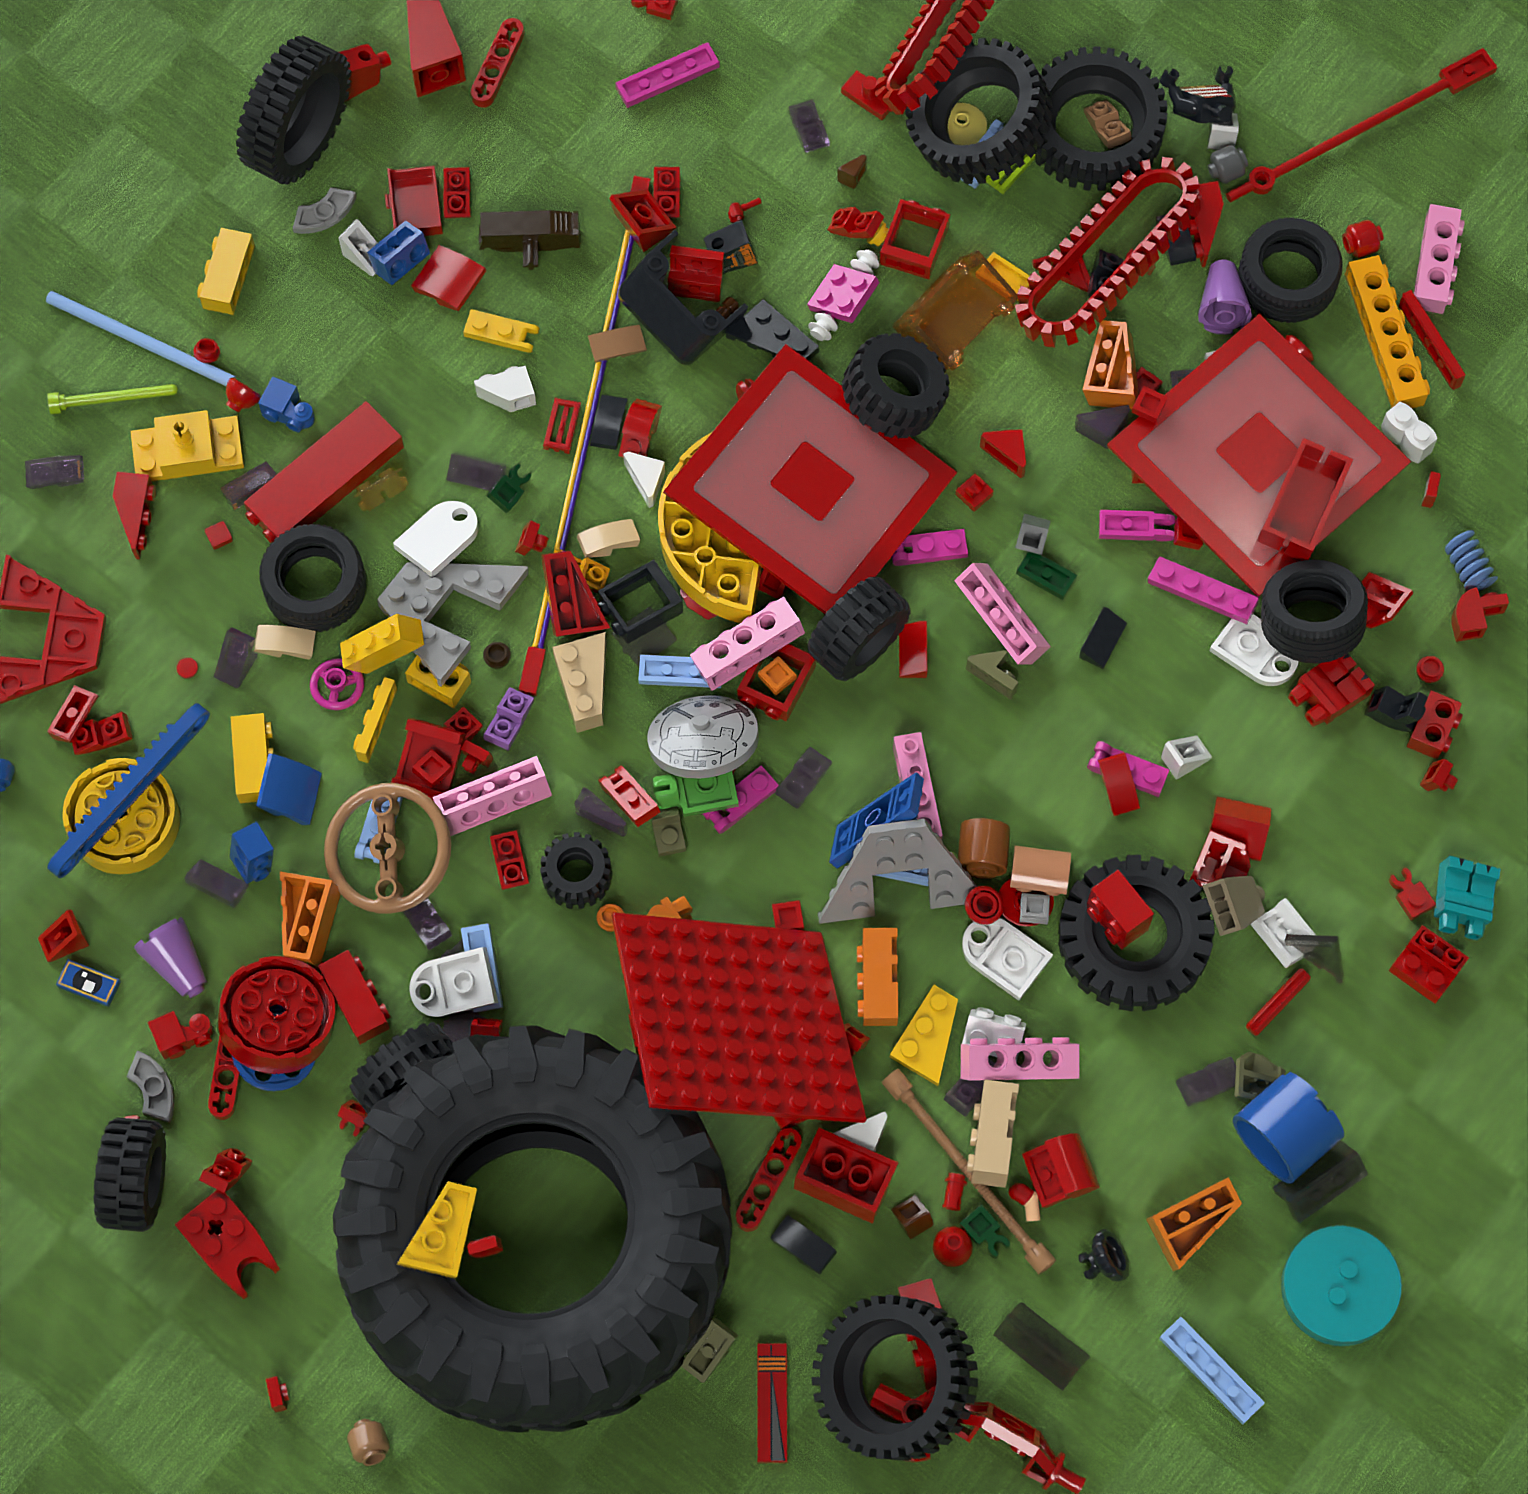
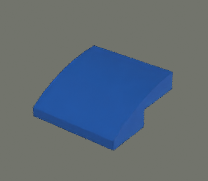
(289, 789)

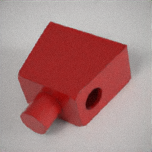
(364, 68)

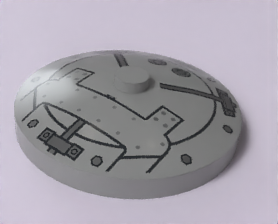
(703, 736)

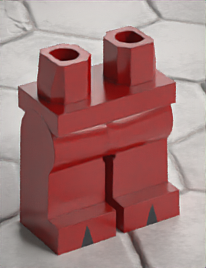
(1331, 689)

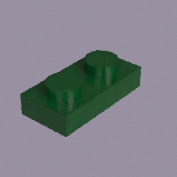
(1046, 574)

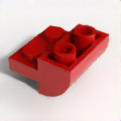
(1428, 964)
(1060, 1169)

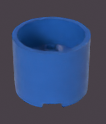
(1288, 1127)

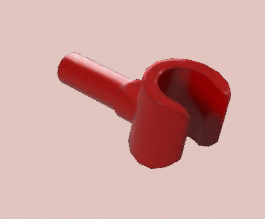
(736, 209)

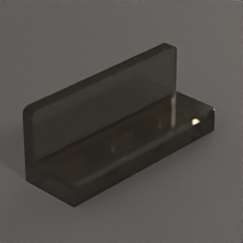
(1322, 1181)
(1041, 1345)

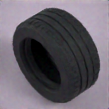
(1293, 236)
(305, 543)
(1314, 582)

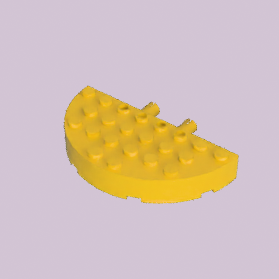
(704, 562)

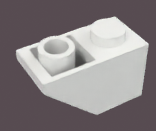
(508, 389)

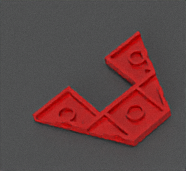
(71, 638)

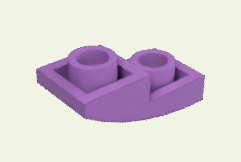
(509, 718)

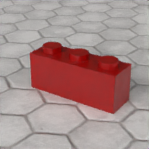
(355, 996)

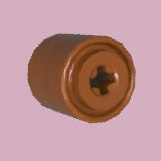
(984, 847)

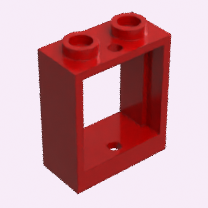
(906, 260)
(774, 709)

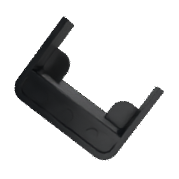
(665, 315)

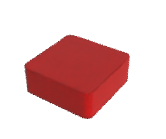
(218, 535)

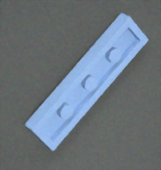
(1211, 1370)

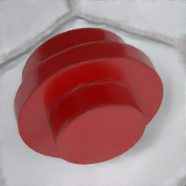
(206, 350)
(1430, 669)

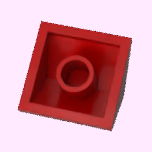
(642, 217)
(1242, 823)

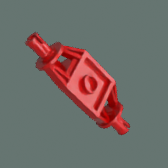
(1022, 1440)

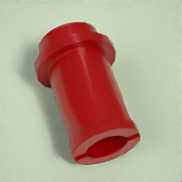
(954, 1191)

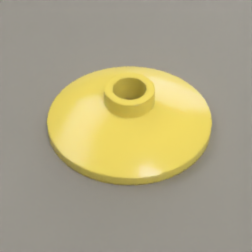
(970, 131)

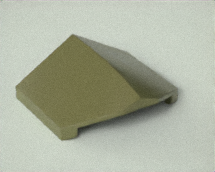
(1254, 1075)

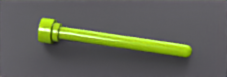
(58, 402)

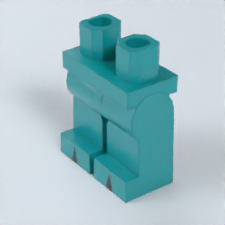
(1465, 896)

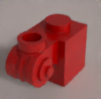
(175, 1039)

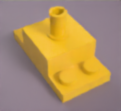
(187, 446)

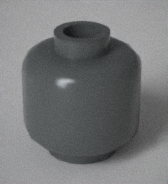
(1227, 164)

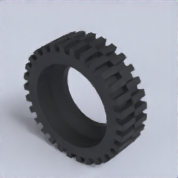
(980, 67)
(1120, 81)
(293, 109)
(843, 1377)

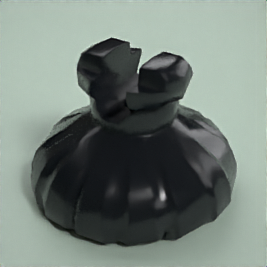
(1106, 1257)

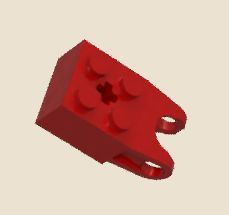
(233, 1248)

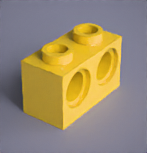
(428, 683)

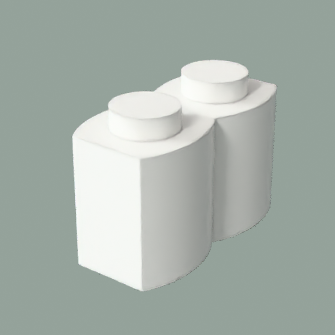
(1412, 435)

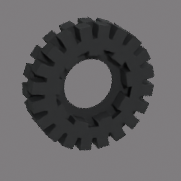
(1148, 981)

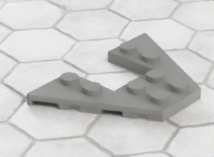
(420, 596)
(891, 850)

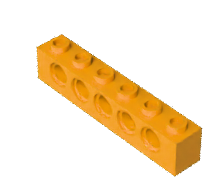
(1372, 272)

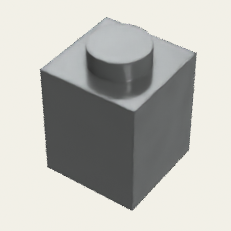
(1032, 534)

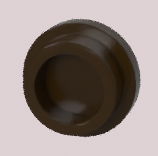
(496, 655)

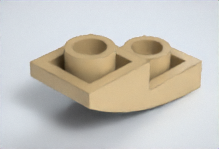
(604, 538)
(286, 640)

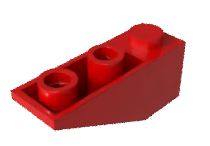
(1207, 221)
(132, 499)

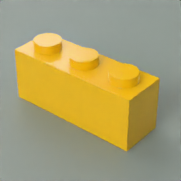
(226, 271)
(382, 643)
(250, 753)

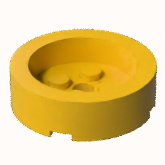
(139, 836)

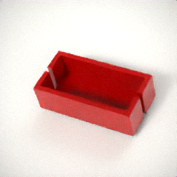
(1304, 500)

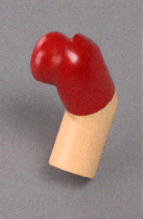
(1028, 1198)

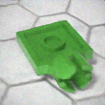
(695, 795)

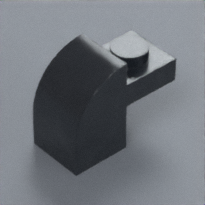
(1395, 709)

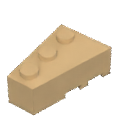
(583, 679)
(993, 1134)

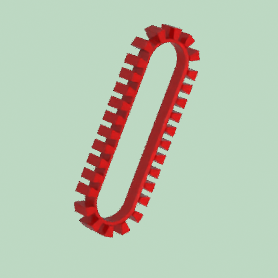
(893, 88)
(1127, 272)

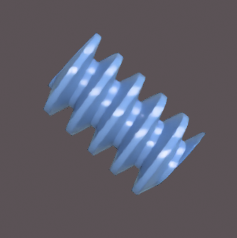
(1468, 563)

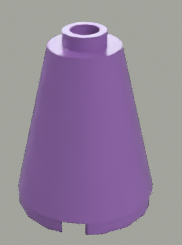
(1224, 300)
(174, 957)

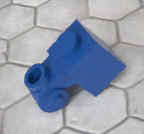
(280, 402)

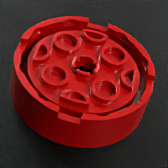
(280, 1041)

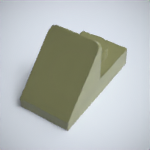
(987, 669)
(668, 832)
(709, 1350)

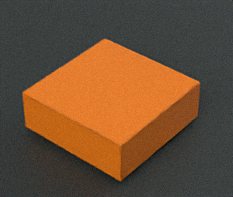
(777, 675)

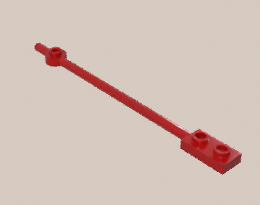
(1454, 77)

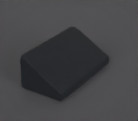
(1102, 638)

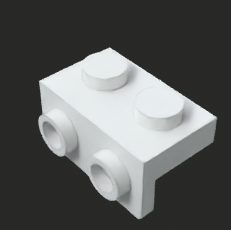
(1275, 925)
(984, 1024)

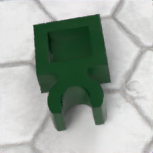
(506, 490)
(982, 1229)

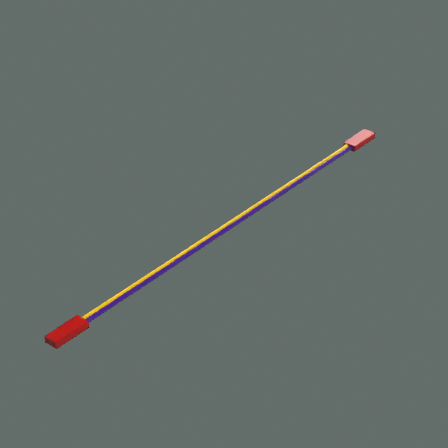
(536, 656)

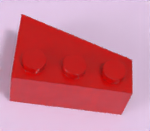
(569, 596)
(922, 1353)

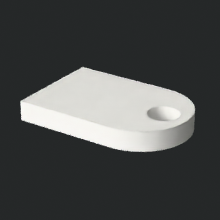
(438, 537)
(1251, 653)
(1006, 956)
(456, 983)

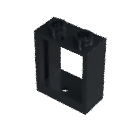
(647, 573)

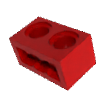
(1435, 725)

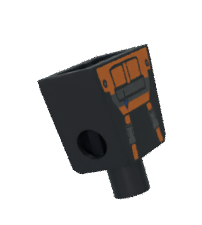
(735, 244)

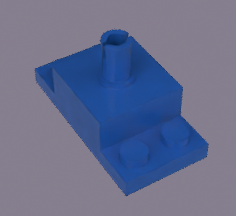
(895, 805)

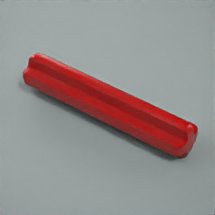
(1278, 1002)

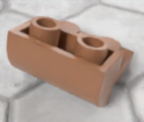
(1040, 870)

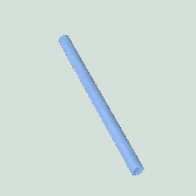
(138, 338)

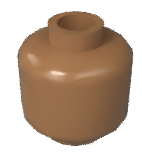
(368, 1442)

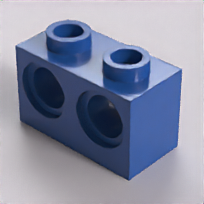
(398, 252)
(251, 853)

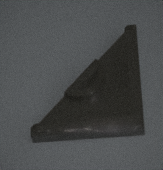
(1320, 951)

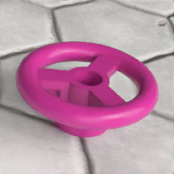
(329, 677)

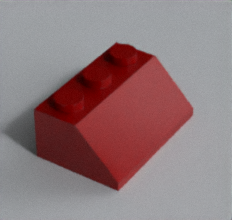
(845, 1175)

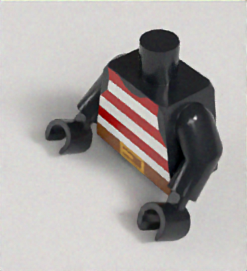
(1204, 102)

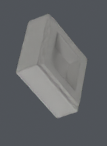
(1034, 908)

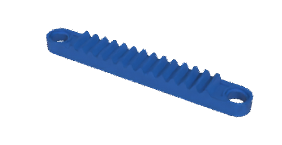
(128, 790)

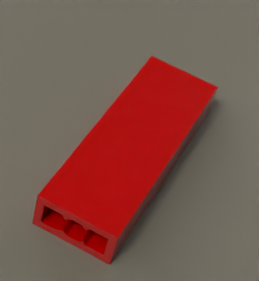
(324, 473)

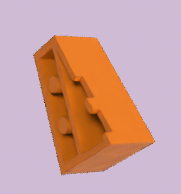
(1112, 368)
(307, 916)
(878, 977)
(1192, 1221)

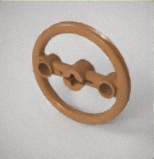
(387, 860)

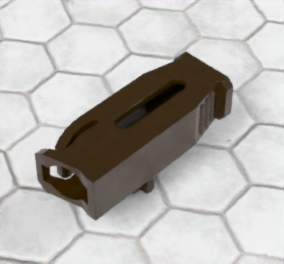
(529, 232)

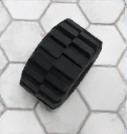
(576, 849)

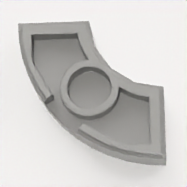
(325, 212)
(155, 1087)

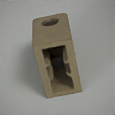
(1234, 902)

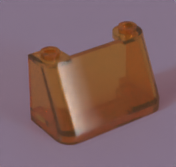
(957, 308)

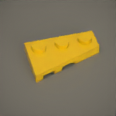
(927, 1036)
(442, 1235)

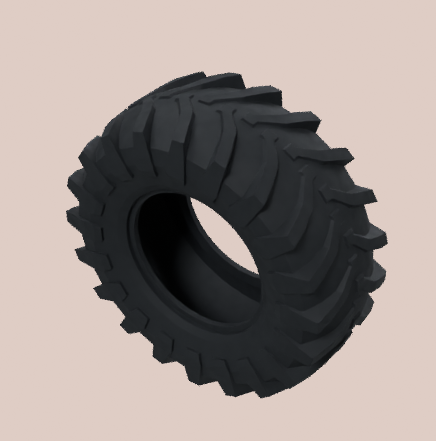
(559, 1363)

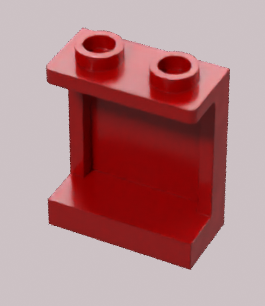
(419, 741)

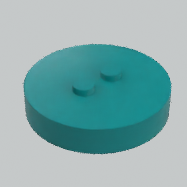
(1341, 1285)

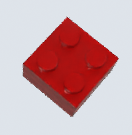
(1119, 910)

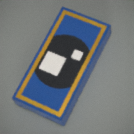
(88, 983)

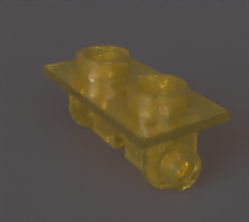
(370, 493)

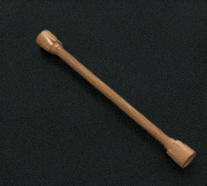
(900, 1088)

